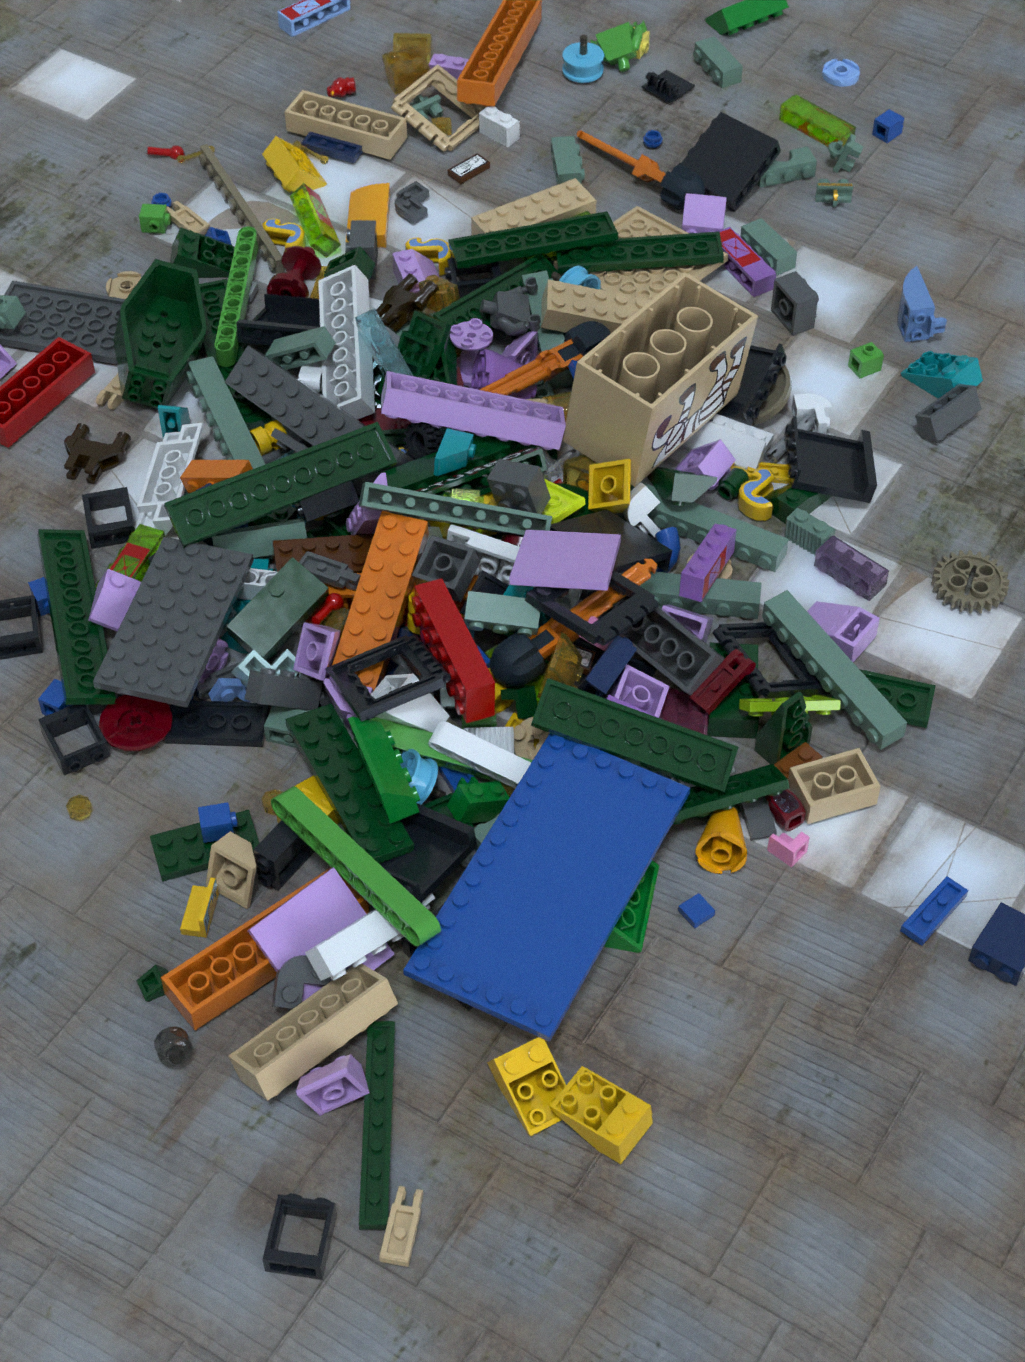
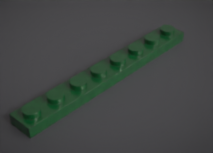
(377, 1127)

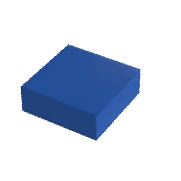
(696, 910)

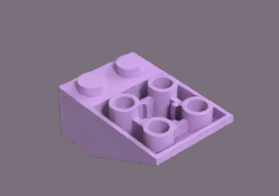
(846, 625)

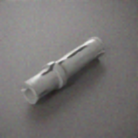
(778, 449)

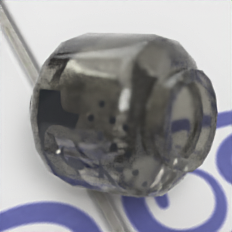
(173, 1046)

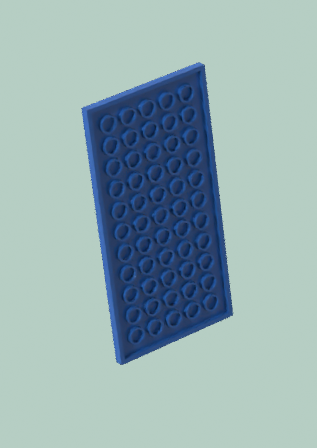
(548, 885)

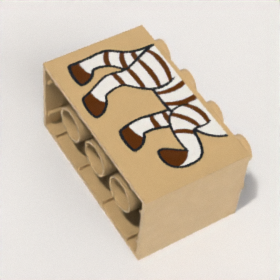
(659, 376)

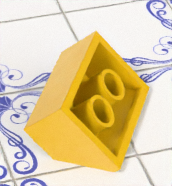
(292, 166)

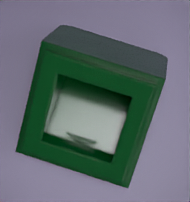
(151, 983)

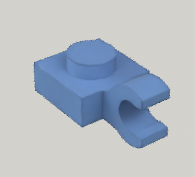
(227, 689)

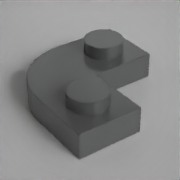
(408, 201)
(290, 982)

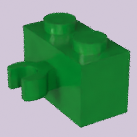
(477, 801)

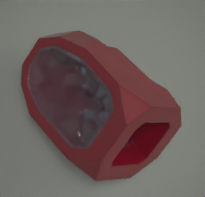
(787, 810)

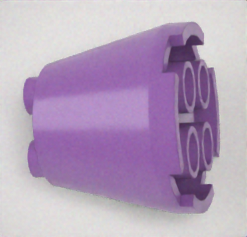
(492, 366)

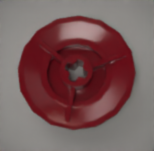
(135, 723)

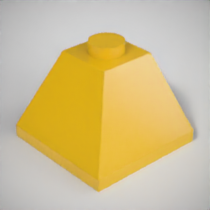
(609, 486)

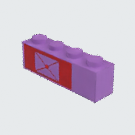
(745, 264)
(707, 562)

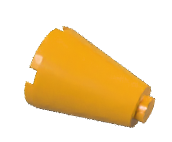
(722, 843)

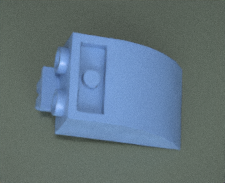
(917, 310)

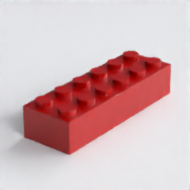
(41, 387)
(455, 649)

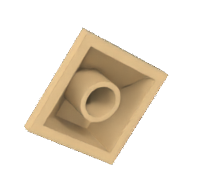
(233, 867)

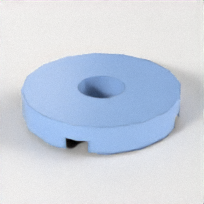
(841, 73)

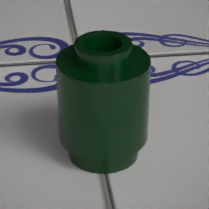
(731, 483)

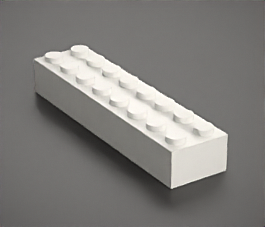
(349, 367)

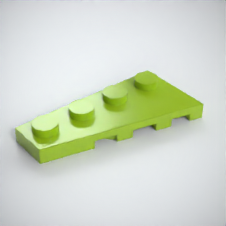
(818, 703)

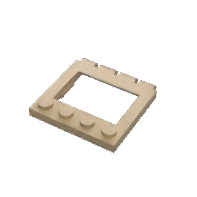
(448, 87)

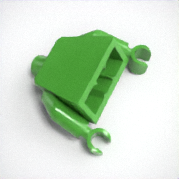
(621, 43)

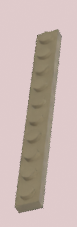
(241, 208)

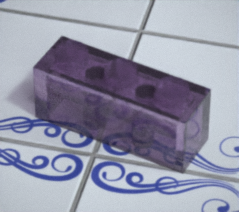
(851, 568)

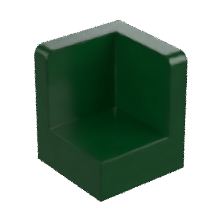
(525, 699)

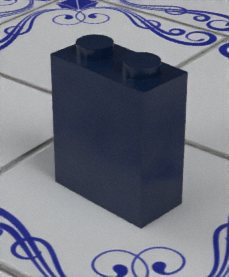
(608, 666)
(1002, 945)

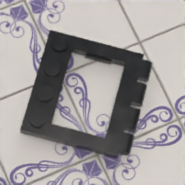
(607, 627)
(417, 656)
(807, 684)

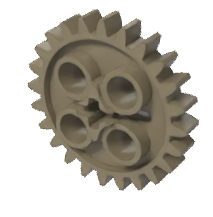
(987, 587)

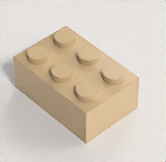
(834, 785)

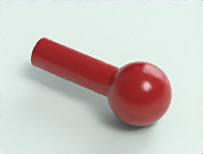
(173, 152)
(332, 603)

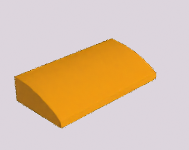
(371, 204)

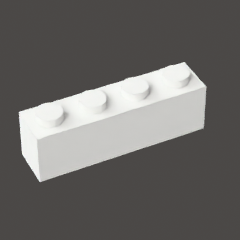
(352, 945)

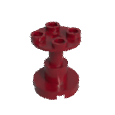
(300, 265)

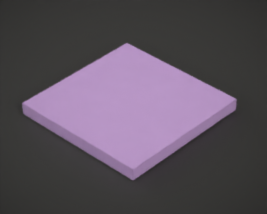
(565, 560)
(308, 920)

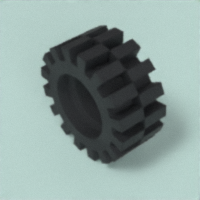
(414, 442)

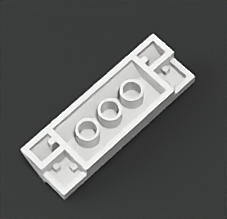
(742, 440)
(164, 475)
(498, 558)

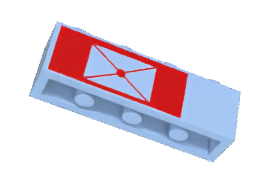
(309, 14)

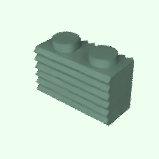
(807, 530)

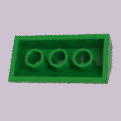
(744, 14)
(385, 769)
(632, 924)

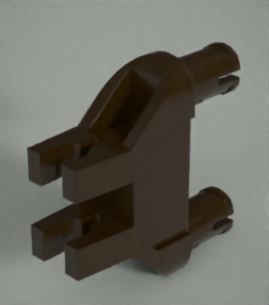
(401, 303)
(92, 455)

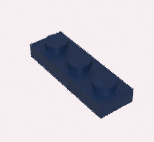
(332, 147)

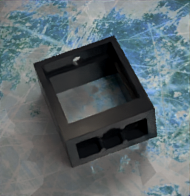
(467, 287)
(327, 501)
(101, 534)
(20, 643)
(77, 716)
(280, 856)
(298, 1263)

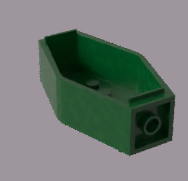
(152, 373)

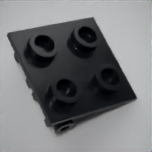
(667, 85)

